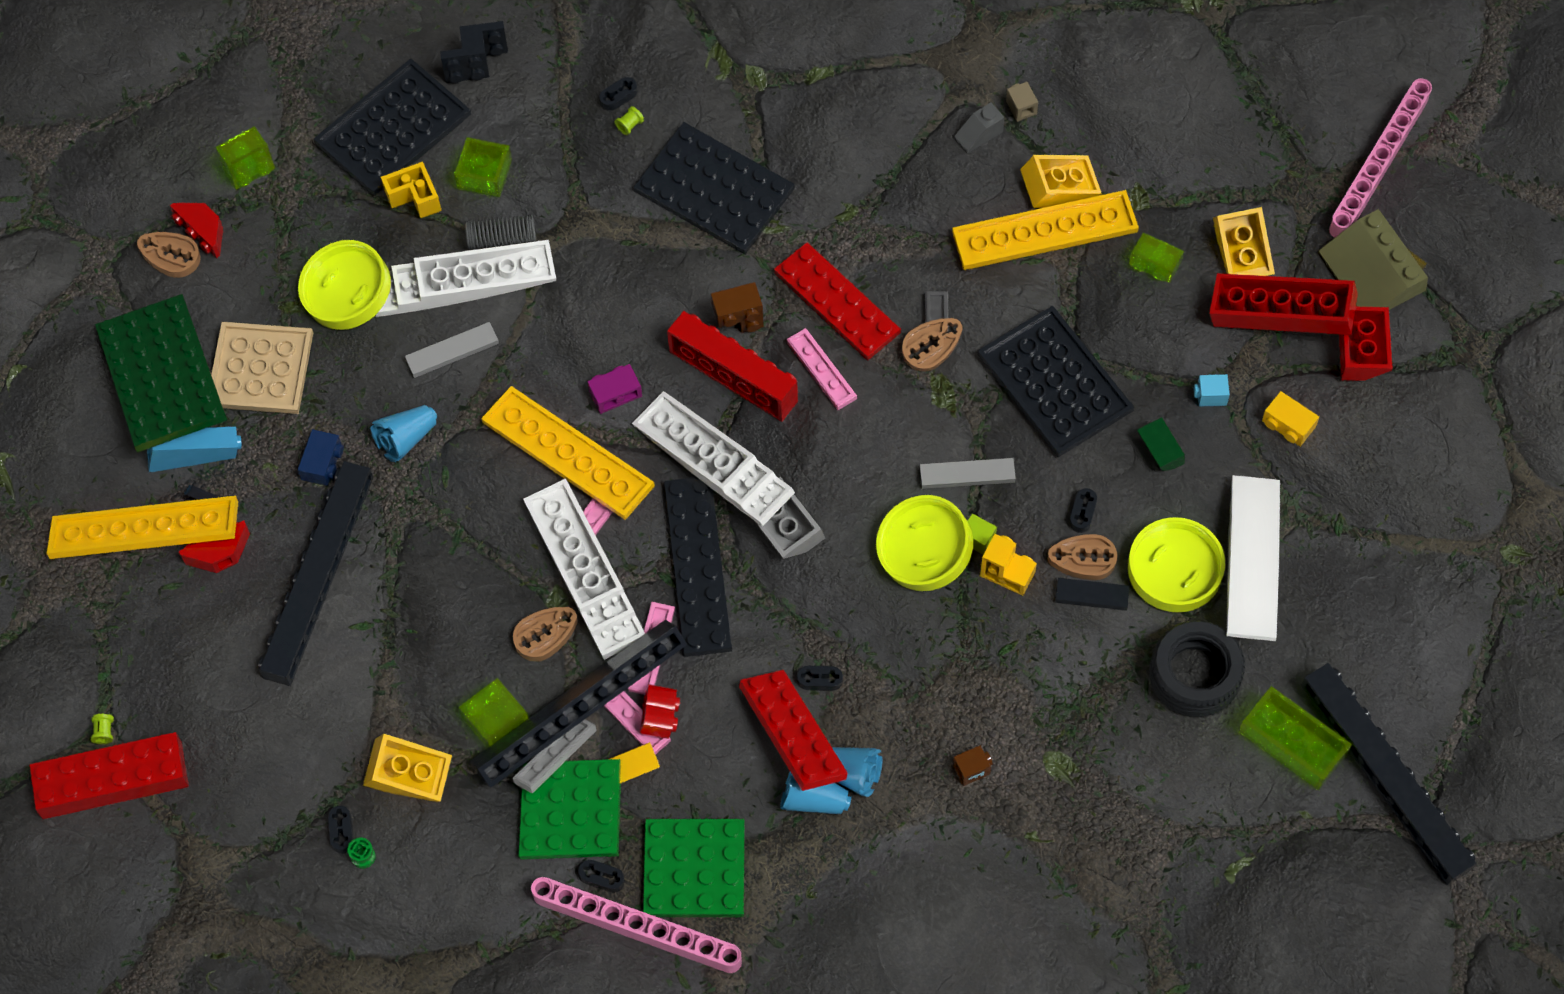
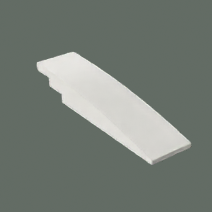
(467, 276)
(714, 458)
(1253, 558)
(584, 568)

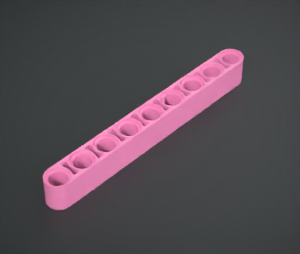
(1385, 150)
(644, 933)

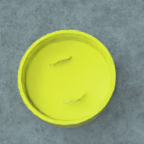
(344, 284)
(924, 543)
(1176, 564)

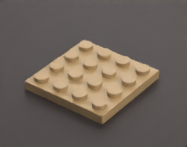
(261, 366)

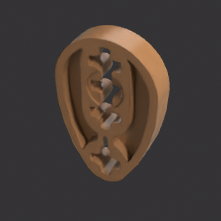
(167, 264)
(936, 355)
(1087, 544)
(549, 645)

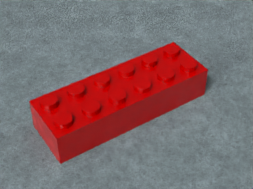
(1284, 303)
(733, 365)
(108, 775)

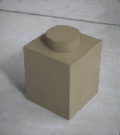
(1022, 101)

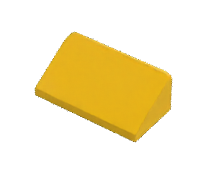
(637, 762)

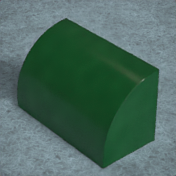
(1162, 445)

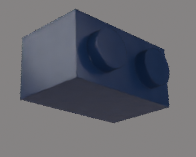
(320, 457)

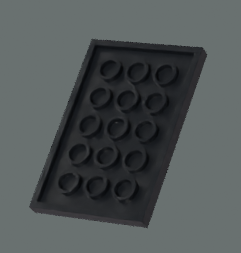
(392, 126)
(714, 188)
(1055, 381)

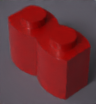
(659, 711)

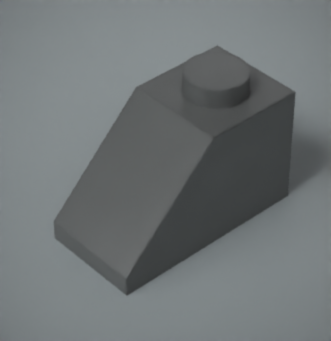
(980, 128)

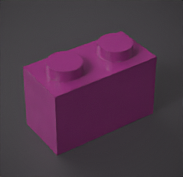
(614, 388)

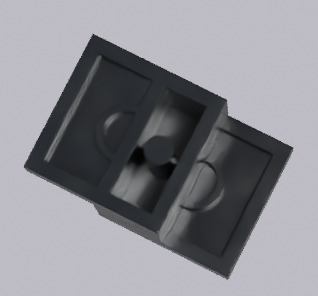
(471, 60)

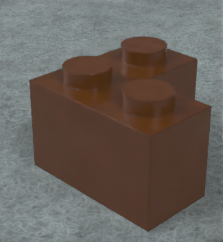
(739, 306)

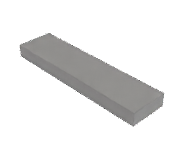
(451, 349)
(967, 473)
(553, 756)

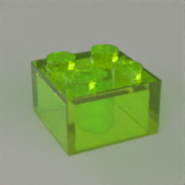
(245, 158)
(483, 167)
(492, 713)

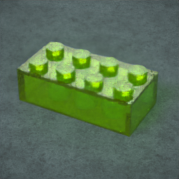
(1295, 738)

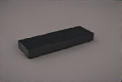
(1092, 594)

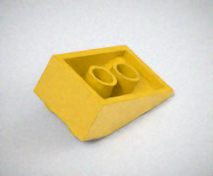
(1059, 179)
(1244, 243)
(407, 769)

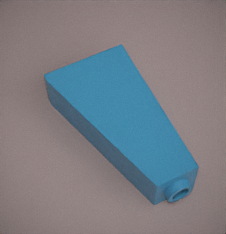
(195, 448)

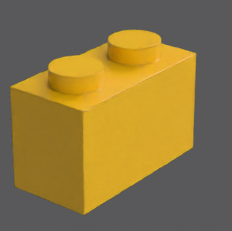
(1290, 419)

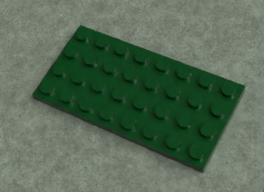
(160, 373)

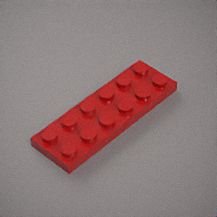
(837, 301)
(793, 730)

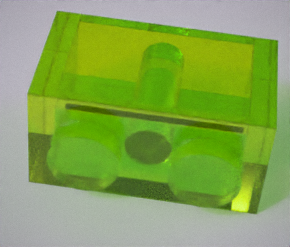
(1156, 258)

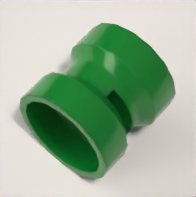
(363, 858)

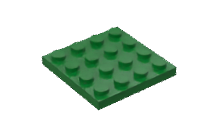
(573, 812)
(694, 867)

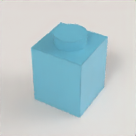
(1212, 390)

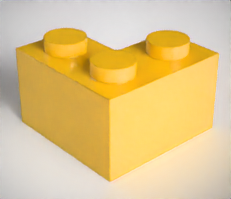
(412, 185)
(1005, 567)

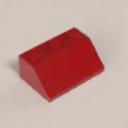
(1368, 348)

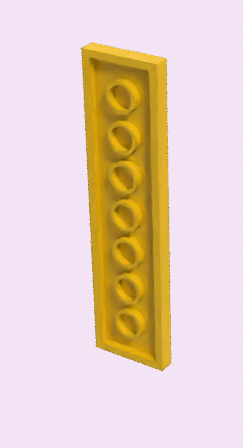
(1045, 230)
(568, 452)
(143, 527)

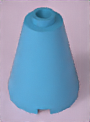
(402, 431)
(862, 766)
(822, 799)

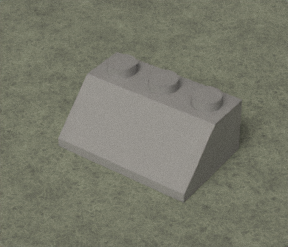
(792, 529)

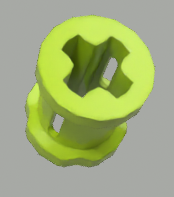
(629, 120)
(102, 729)

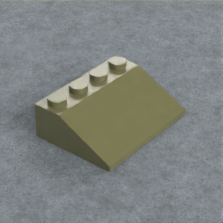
(1376, 262)

